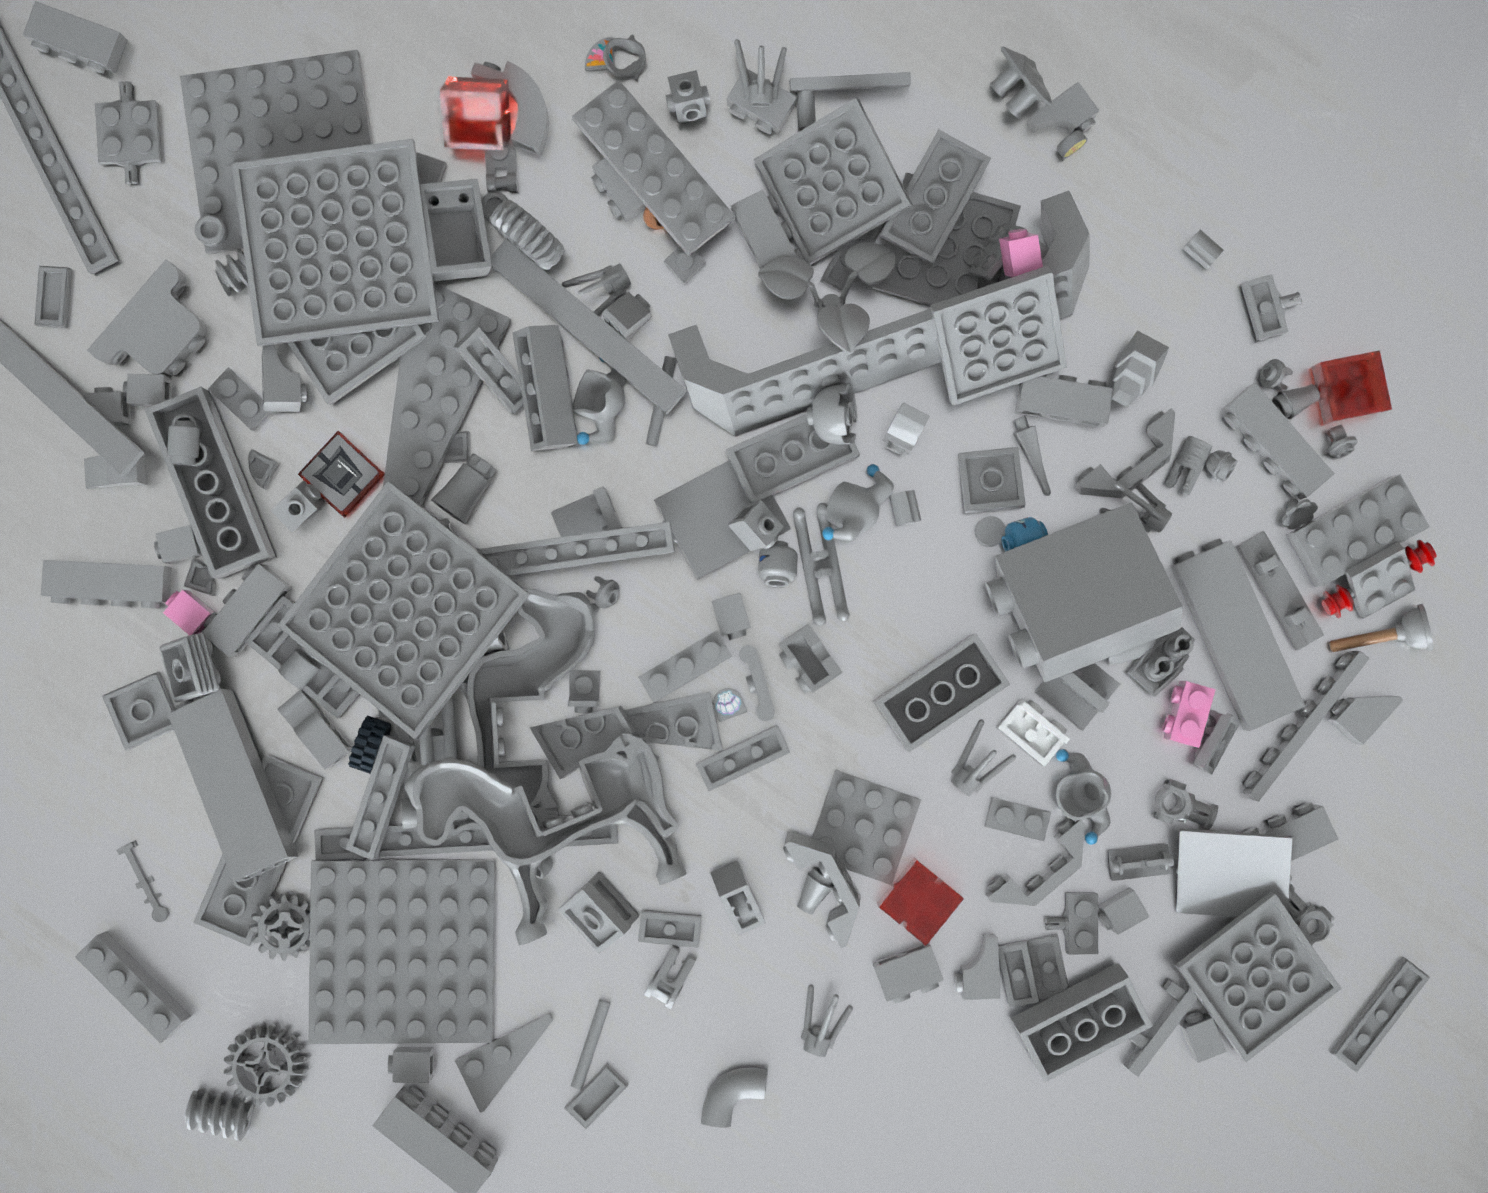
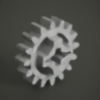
(269, 927)

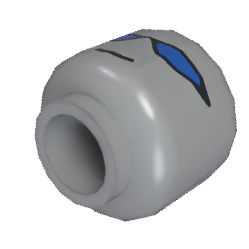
(778, 564)

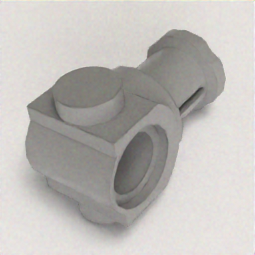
(1185, 806)
(1305, 912)

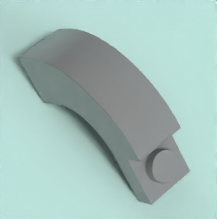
(533, 118)

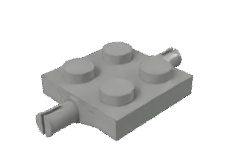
(128, 132)

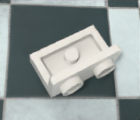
(1033, 731)

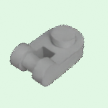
(501, 160)

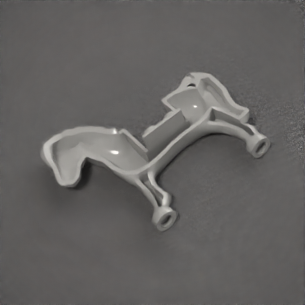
(523, 674)
(618, 787)

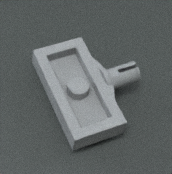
(1267, 306)
(1078, 923)

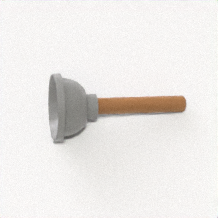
(1413, 630)

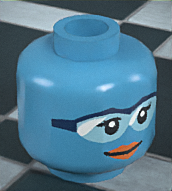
(1022, 532)

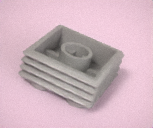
(190, 667)

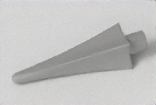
(1029, 443)

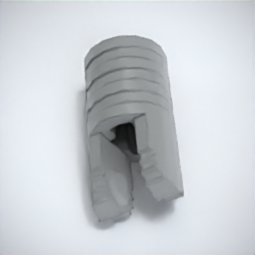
(1192, 458)

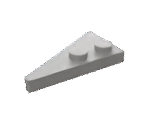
(492, 1064)

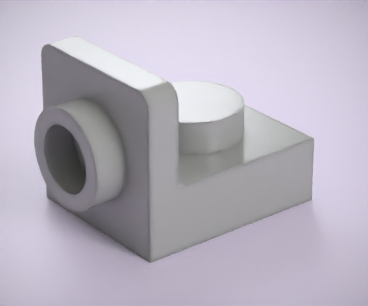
(584, 690)

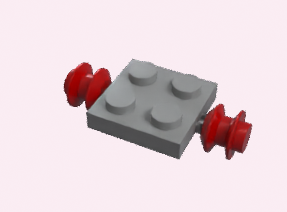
(1379, 579)

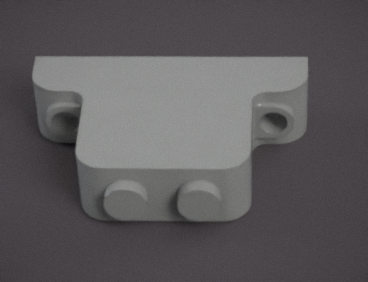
(153, 327)

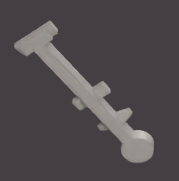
(159, 912)

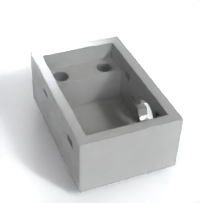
(455, 230)

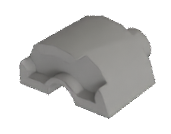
(809, 659)

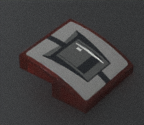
(341, 473)

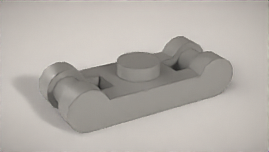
(757, 682)

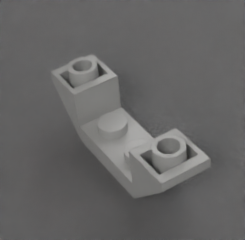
(1100, 483)
(1071, 839)
(806, 851)

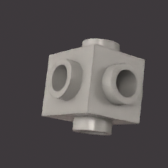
(687, 97)

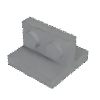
(1079, 694)
(599, 913)

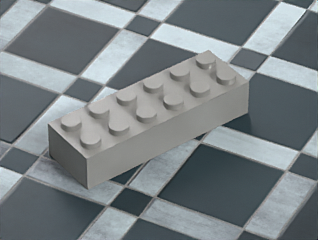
(213, 488)

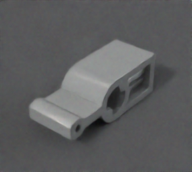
(314, 730)

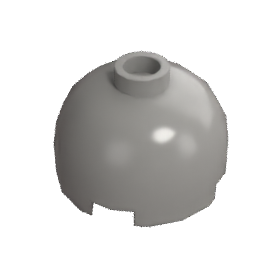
(834, 414)

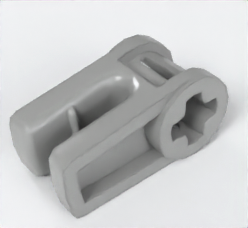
(673, 986)

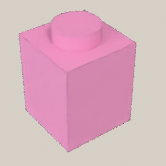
(1020, 252)
(187, 611)

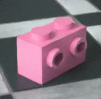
(1188, 713)

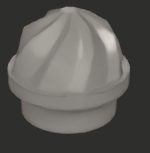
(1221, 464)

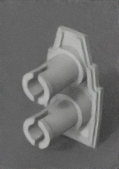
(1021, 68)
(1137, 368)
(1163, 661)

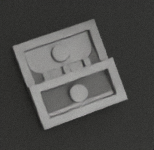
(1032, 970)

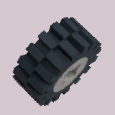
(368, 743)

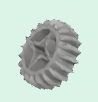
(527, 234)
(251, 1064)

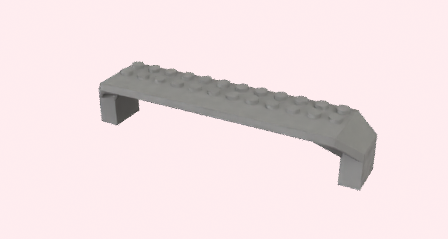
(893, 350)

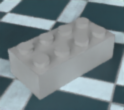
(1357, 530)
(941, 692)
(1082, 1022)
(436, 1141)

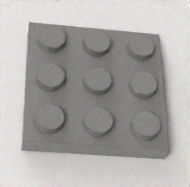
(866, 825)

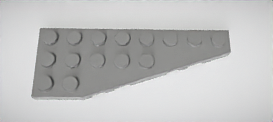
(435, 392)

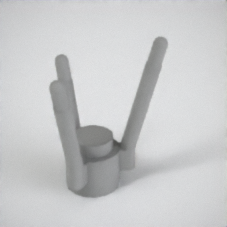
(760, 92)
(611, 278)
(1154, 512)
(970, 779)
(819, 1038)

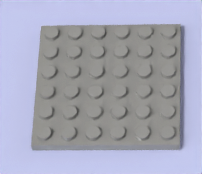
(265, 115)
(335, 242)
(403, 610)
(401, 951)

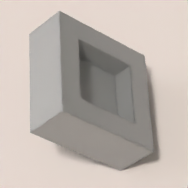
(683, 265)

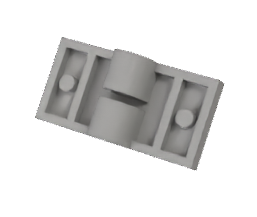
(298, 664)

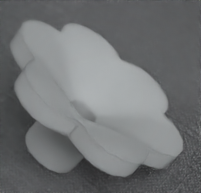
(1299, 513)

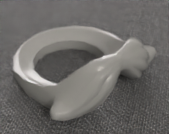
(629, 45)

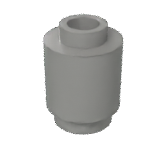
(183, 443)

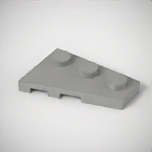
(678, 722)
(581, 736)

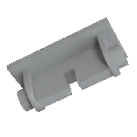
(1140, 862)

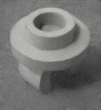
(1273, 373)
(1340, 442)
(607, 593)

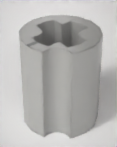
(1203, 249)
(905, 507)

